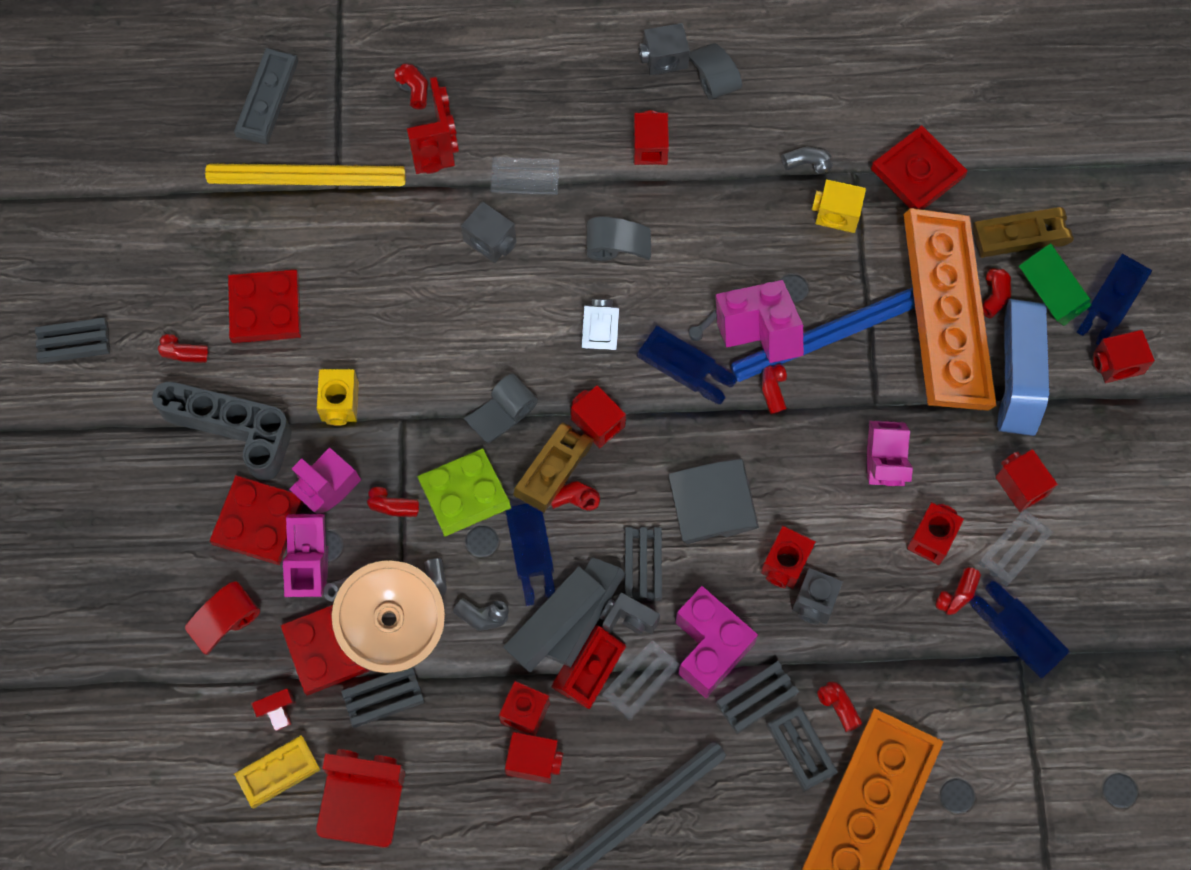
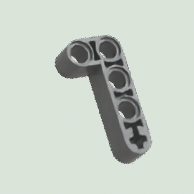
(220, 422)

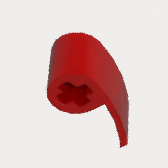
(225, 611)

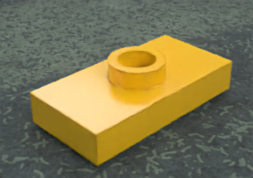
(277, 772)

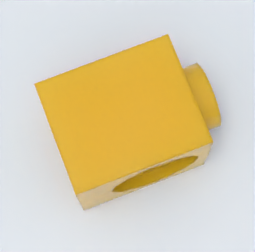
(839, 205)
(335, 382)

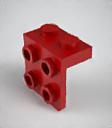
(434, 143)
(360, 799)

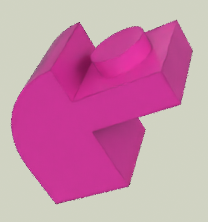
(888, 454)
(324, 482)
(307, 556)

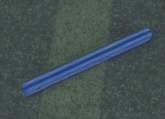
(832, 331)

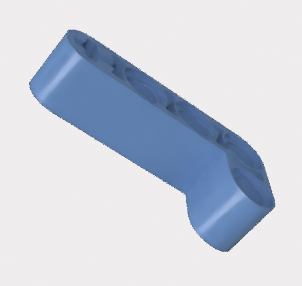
(1025, 368)

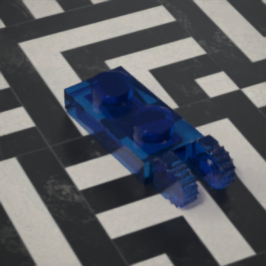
(1116, 295)
(685, 364)
(530, 548)
(1021, 630)

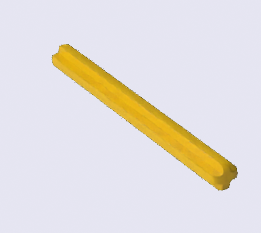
(305, 174)

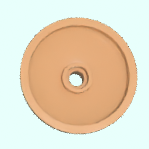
(381, 590)

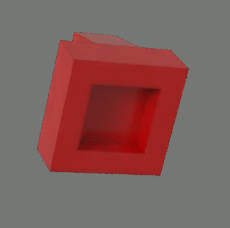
(274, 706)

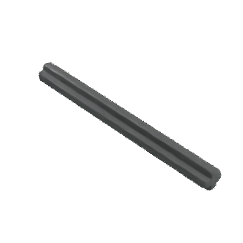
(644, 809)

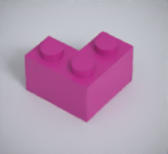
(761, 314)
(721, 641)

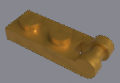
(1022, 232)
(552, 467)

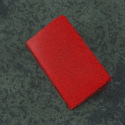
(590, 668)

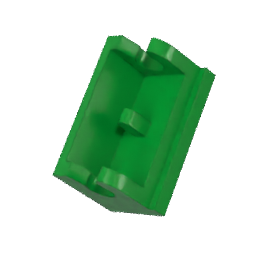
(1056, 284)

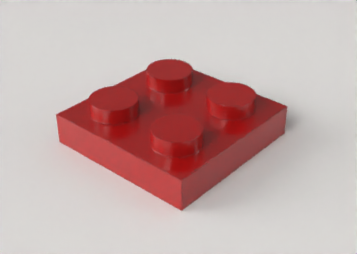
(919, 169)
(264, 306)
(255, 520)
(317, 653)

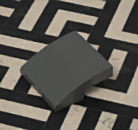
(713, 501)

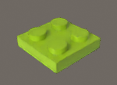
(464, 492)

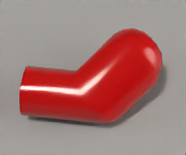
(411, 76)
(1001, 291)
(172, 350)
(772, 393)
(578, 495)
(391, 506)
(964, 593)
(835, 694)

